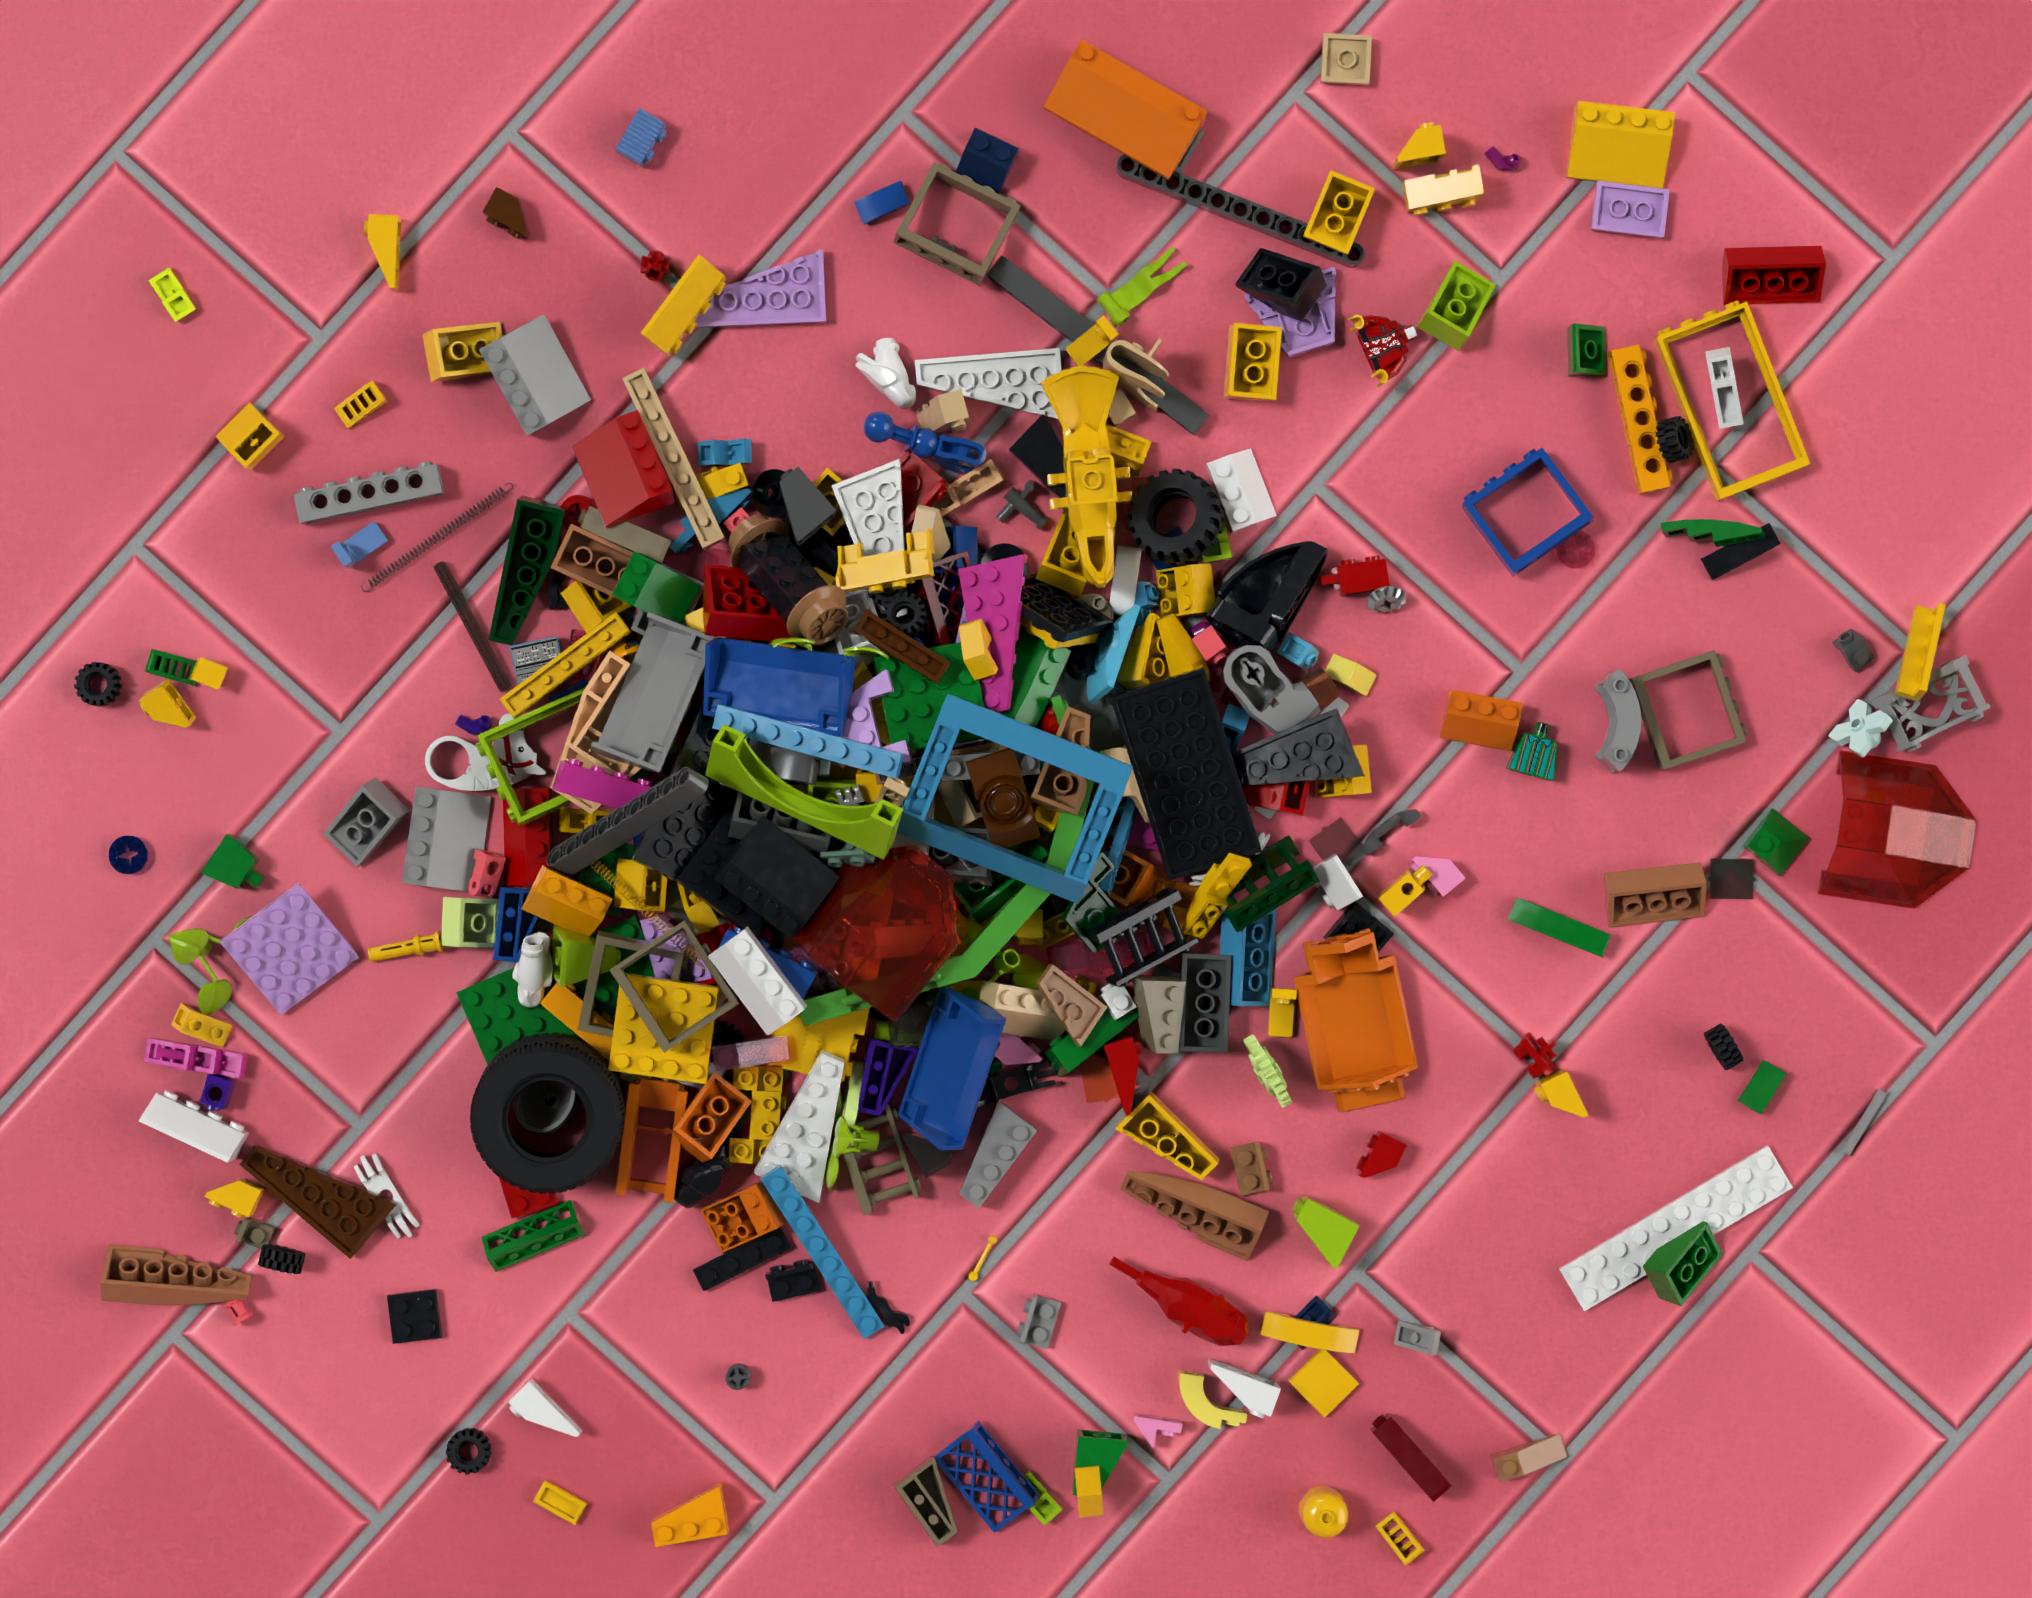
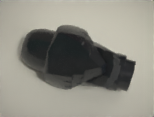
(702, 1179)

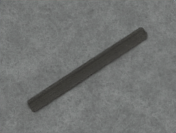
(472, 626)

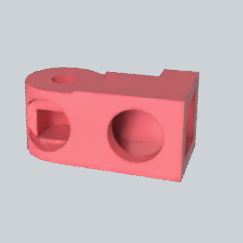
(486, 873)

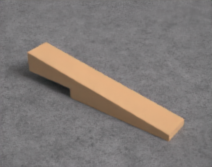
(969, 487)

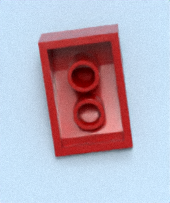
(1124, 1062)

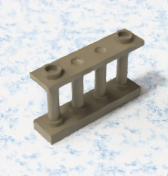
(860, 1177)

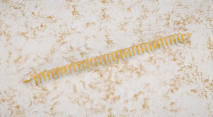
(644, 909)

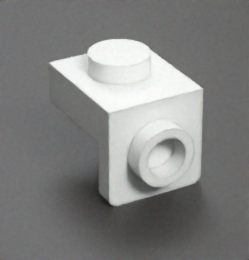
(1117, 1000)

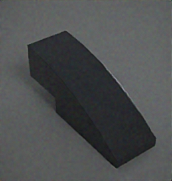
(1736, 554)

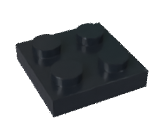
(414, 1316)

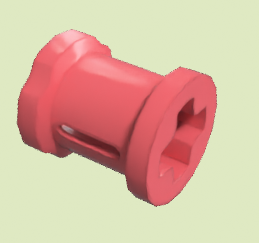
(237, 1311)

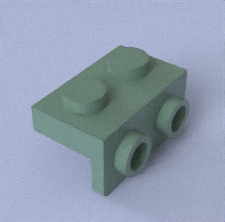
(843, 853)

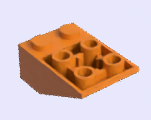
(743, 1216)

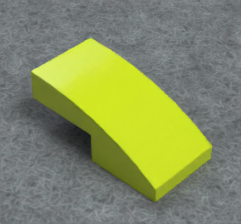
(172, 294)

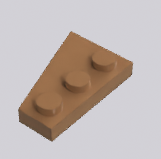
(1071, 1003)

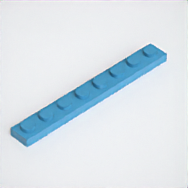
(810, 741)
(822, 1251)

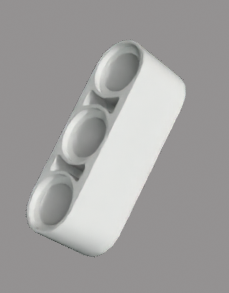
(1125, 578)

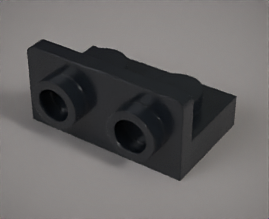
(792, 1281)

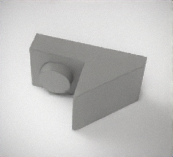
(1417, 1337)

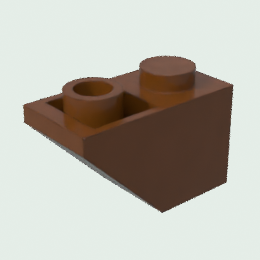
(507, 211)

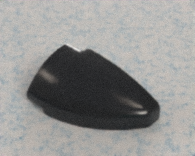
(1266, 595)

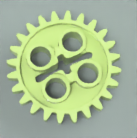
(1267, 1071)

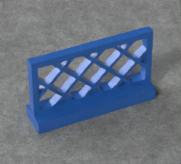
(1003, 1467)

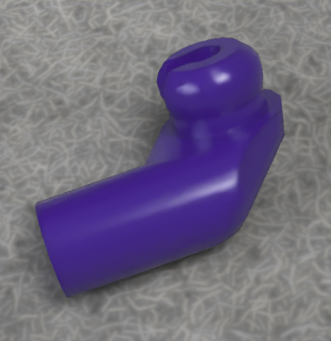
(475, 726)

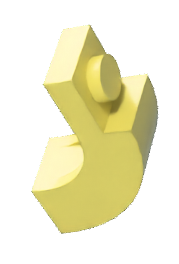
(1201, 1407)

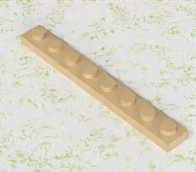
(674, 459)

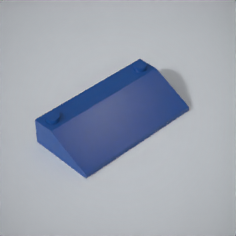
(779, 683)
(951, 1068)

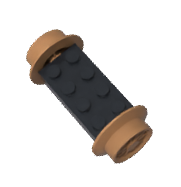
(788, 580)

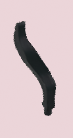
(555, 589)
(891, 1317)

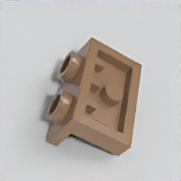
(1250, 1168)

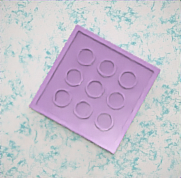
(289, 948)

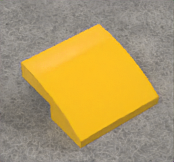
(1323, 1382)

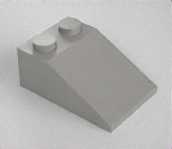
(366, 821)

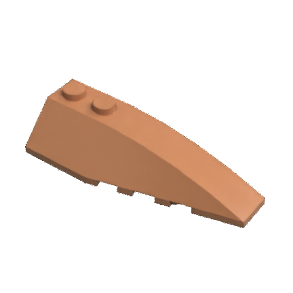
(1210, 1213)
(158, 1278)

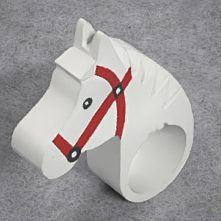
(512, 751)

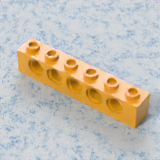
(1635, 357)

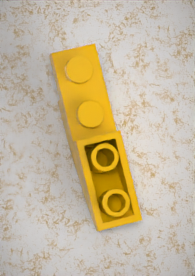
(1211, 895)

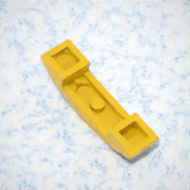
(1309, 1333)

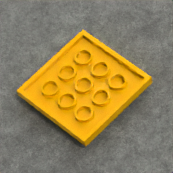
(675, 1007)

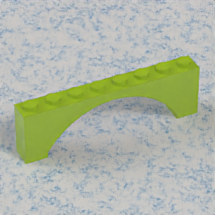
(737, 766)

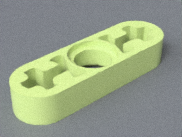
(852, 1093)

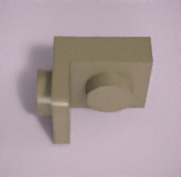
(254, 1232)

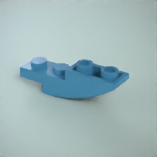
(722, 507)

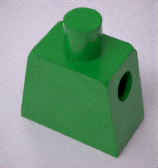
(233, 864)

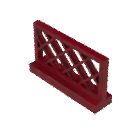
(929, 594)

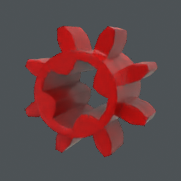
(655, 265)

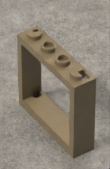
(941, 255)
(1651, 724)
(602, 940)
(640, 1006)

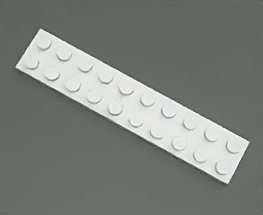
(1716, 1201)

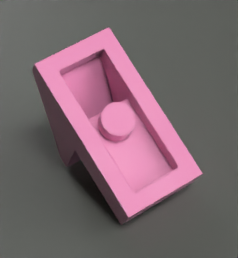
(1150, 1424)

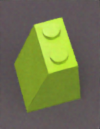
(1325, 1227)

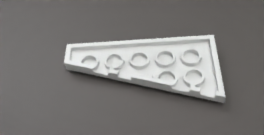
(995, 378)
(875, 511)
(806, 1129)

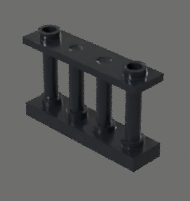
(1125, 922)

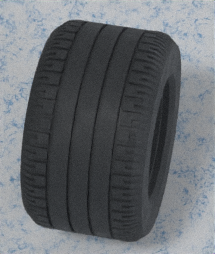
(559, 1060)

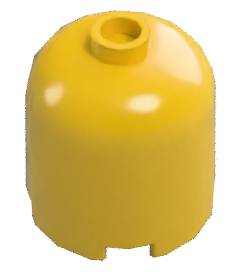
(1323, 1511)

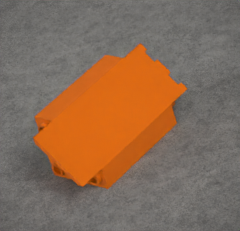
(1355, 1020)

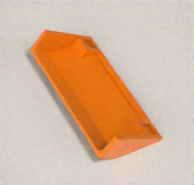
(1125, 109)

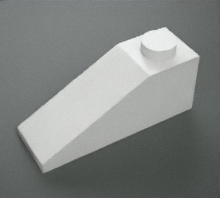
(538, 1407)

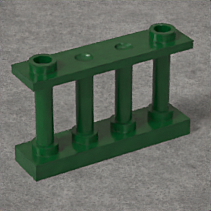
(1277, 891)

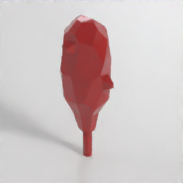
(1191, 1306)

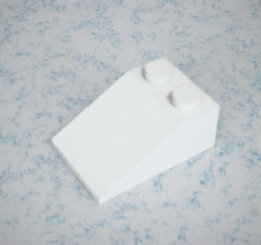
(1252, 1390)

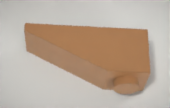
(1528, 1457)

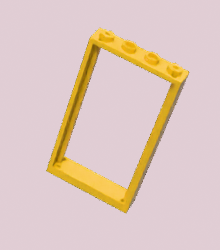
(1710, 319)

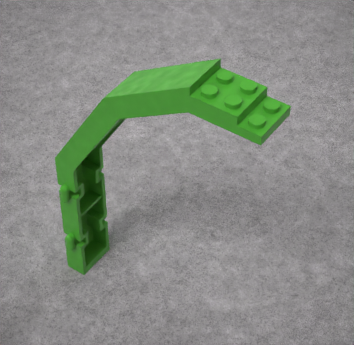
(992, 935)

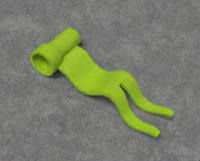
(1137, 290)

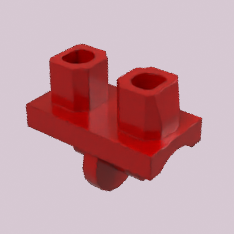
(1538, 1050)

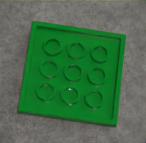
(917, 701)

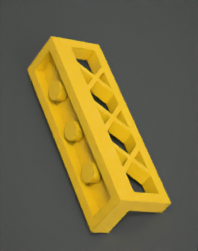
(1919, 652)

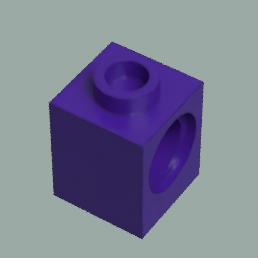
(225, 1084)

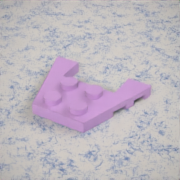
(1313, 331)
(860, 718)

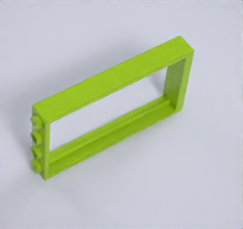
(496, 770)

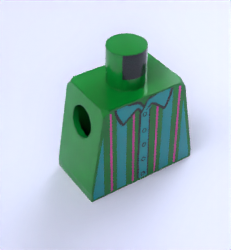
(1535, 754)

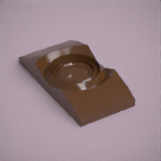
(1003, 798)

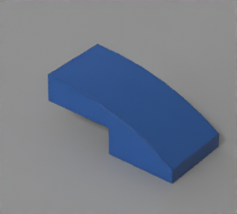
(882, 202)

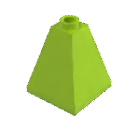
(573, 956)

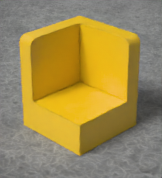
(208, 673)

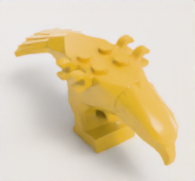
(1082, 404)

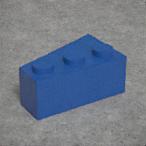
(511, 924)

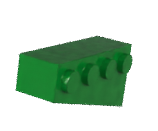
(1064, 1053)

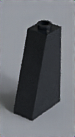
(1041, 453)

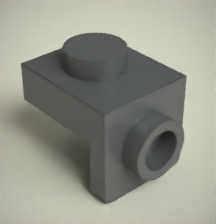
(1853, 649)

